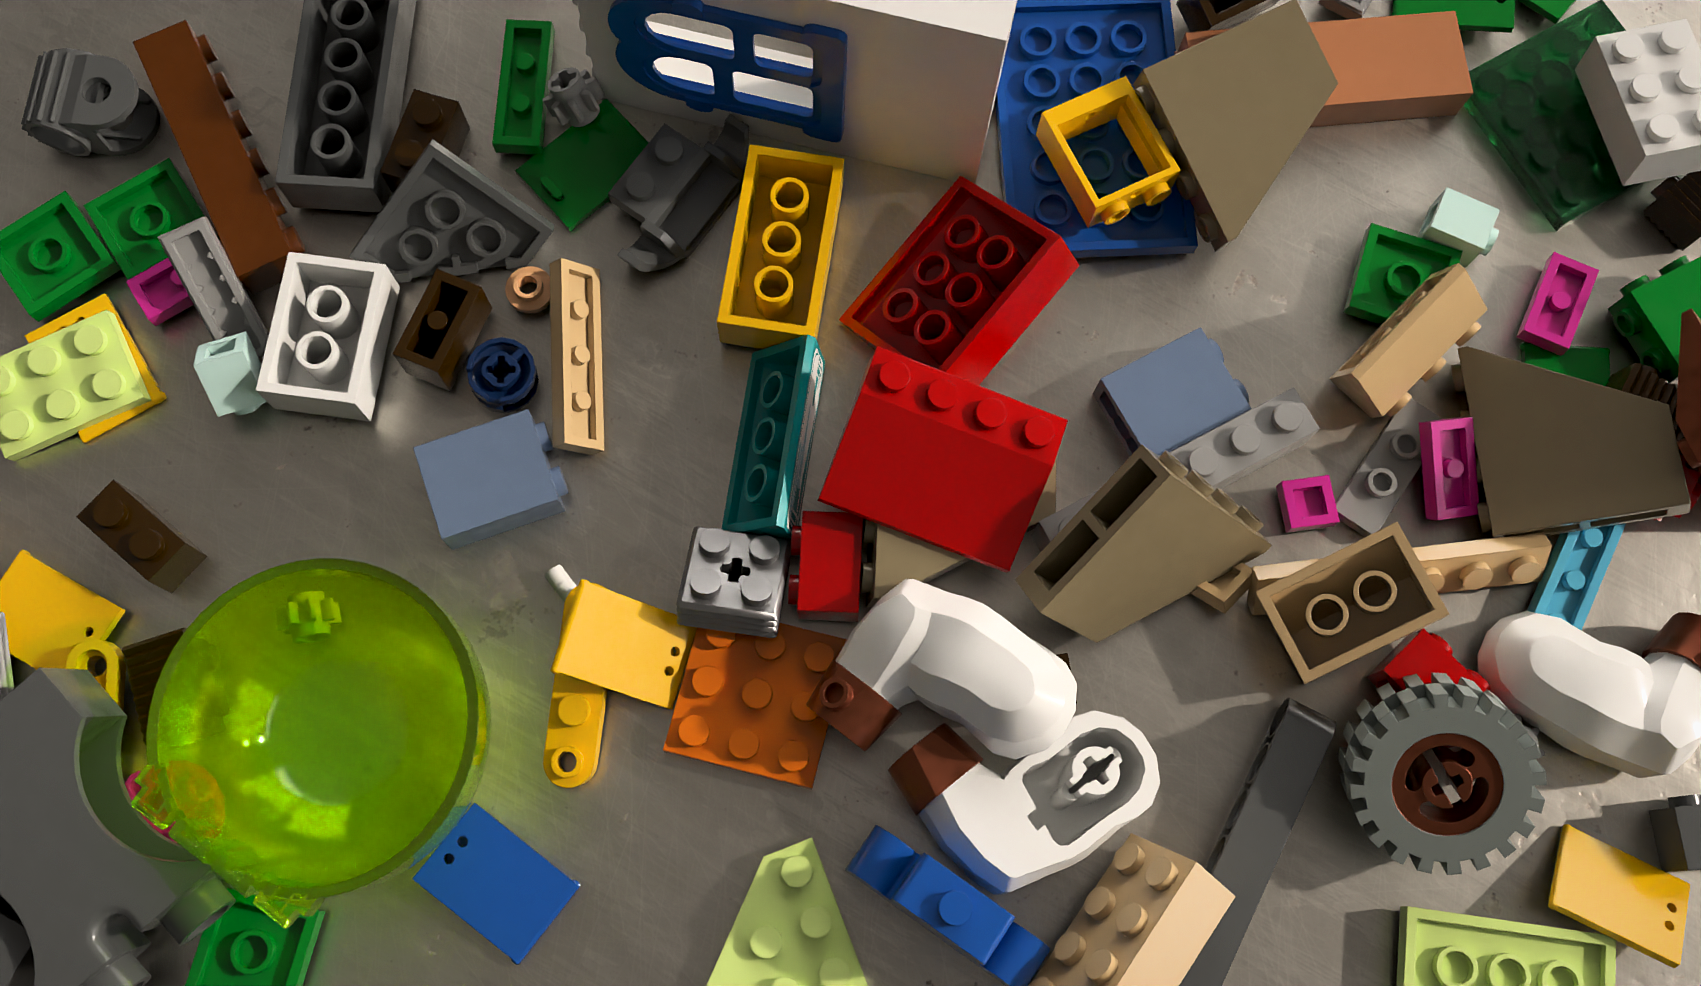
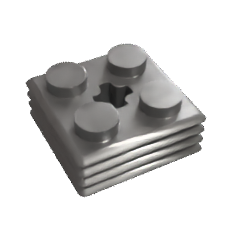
(740, 607)

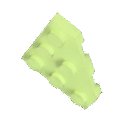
(789, 928)

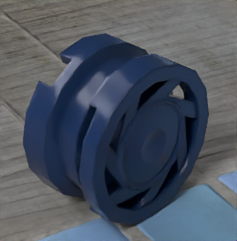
(502, 374)

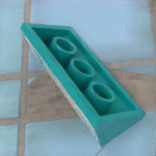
(775, 439)

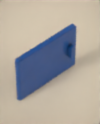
(496, 883)

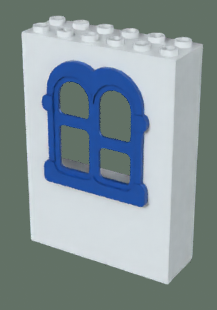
(883, 86)

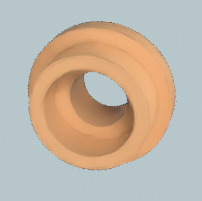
(531, 302)

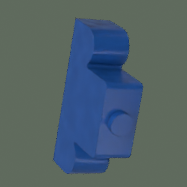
(948, 908)

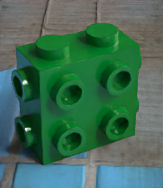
(1652, 313)

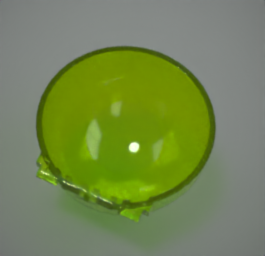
(315, 733)

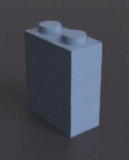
(1171, 395)
(491, 479)

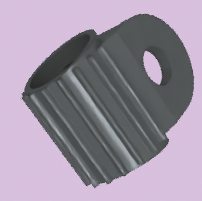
(80, 98)

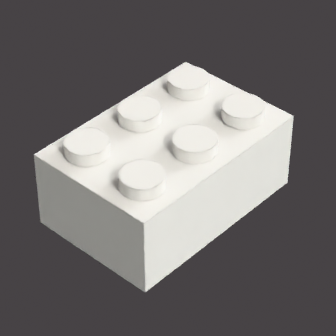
(1646, 99)
(328, 336)

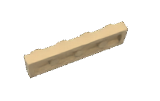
(576, 357)

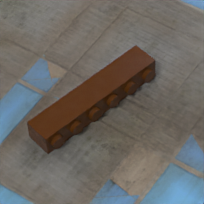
(218, 154)

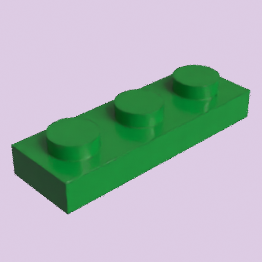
(522, 86)

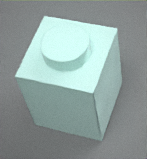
(1461, 224)
(230, 374)

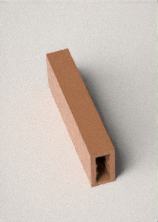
(1387, 67)

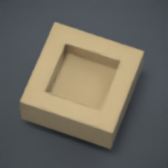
(1227, 589)

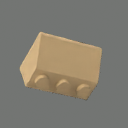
(1412, 342)
(1352, 603)

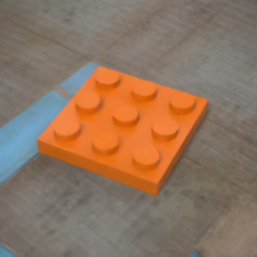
(748, 703)

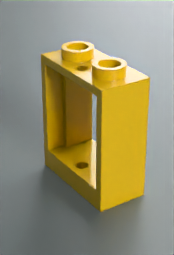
(1088, 111)

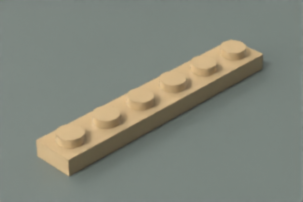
(1449, 566)

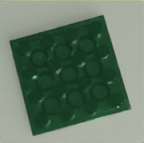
(1542, 120)

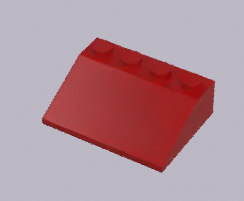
(962, 284)
(942, 459)

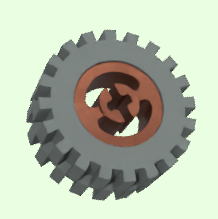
(1492, 752)

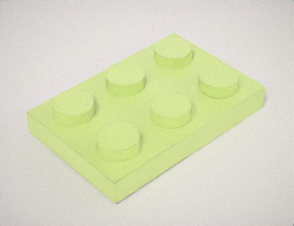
(66, 384)

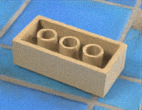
(1139, 922)

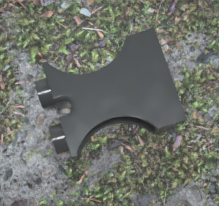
(76, 851)

